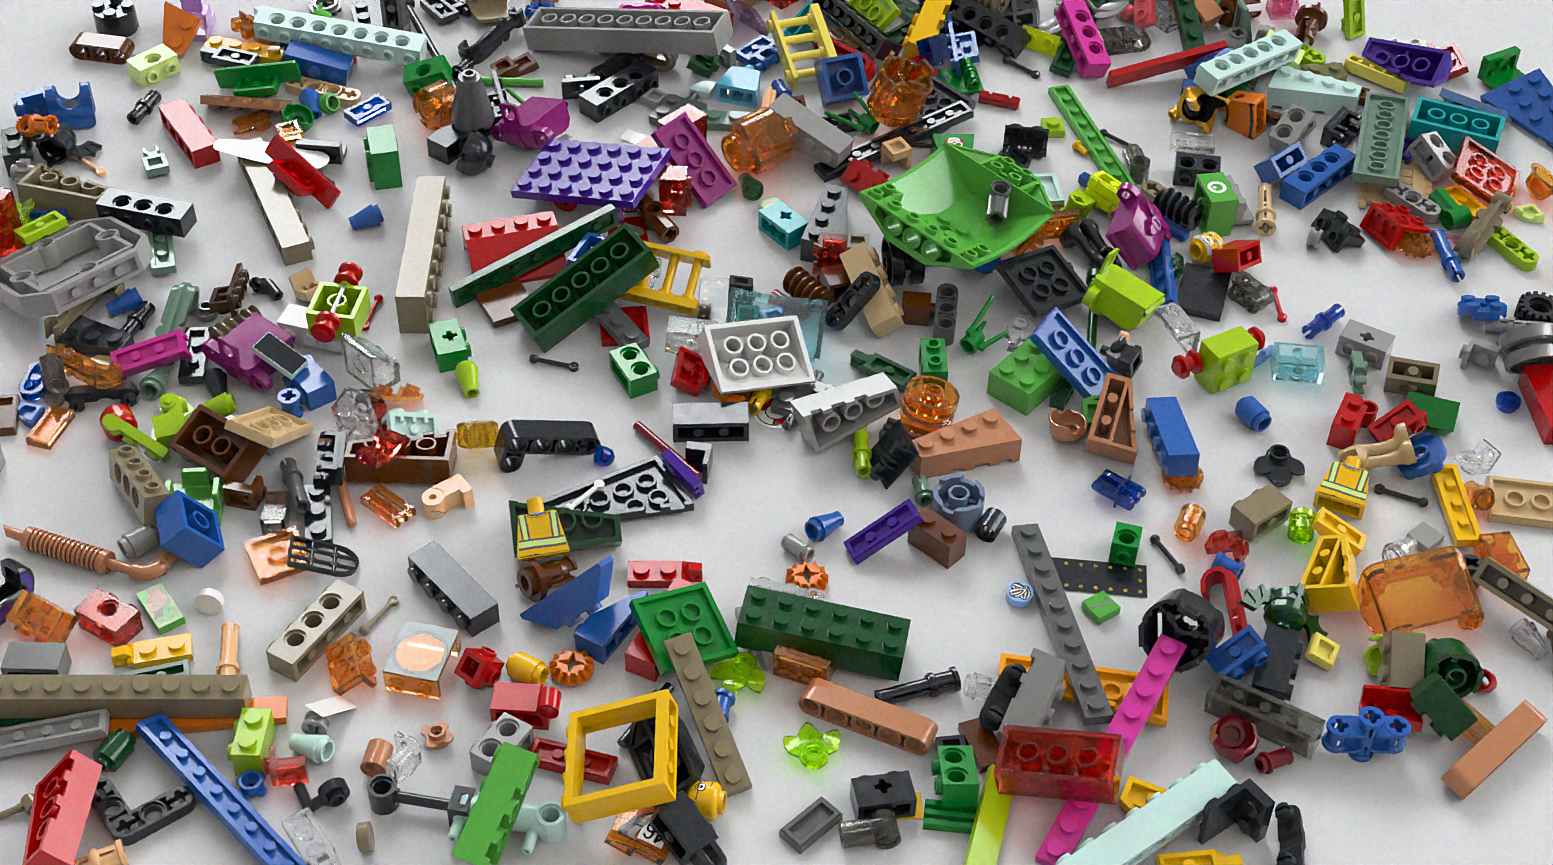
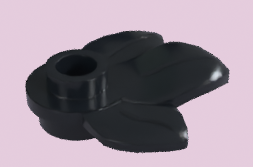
(1278, 465)

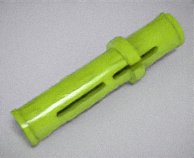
(861, 453)

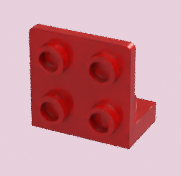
(1389, 223)

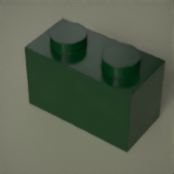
(1442, 705)

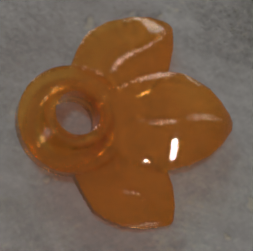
(247, 123)

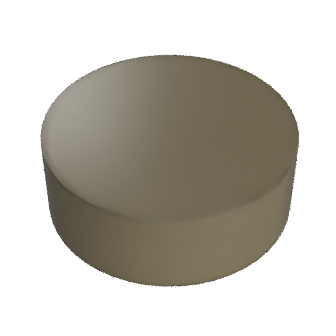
(365, 837)

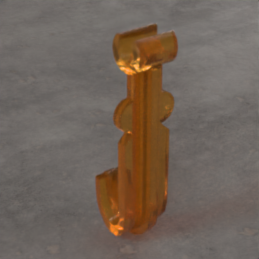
(87, 369)

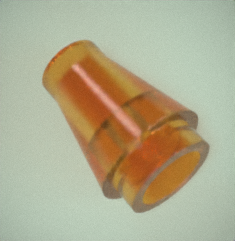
(1479, 496)

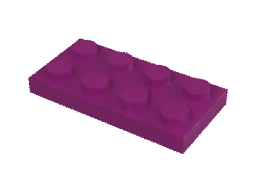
(691, 149)

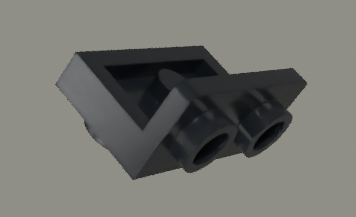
(1337, 230)

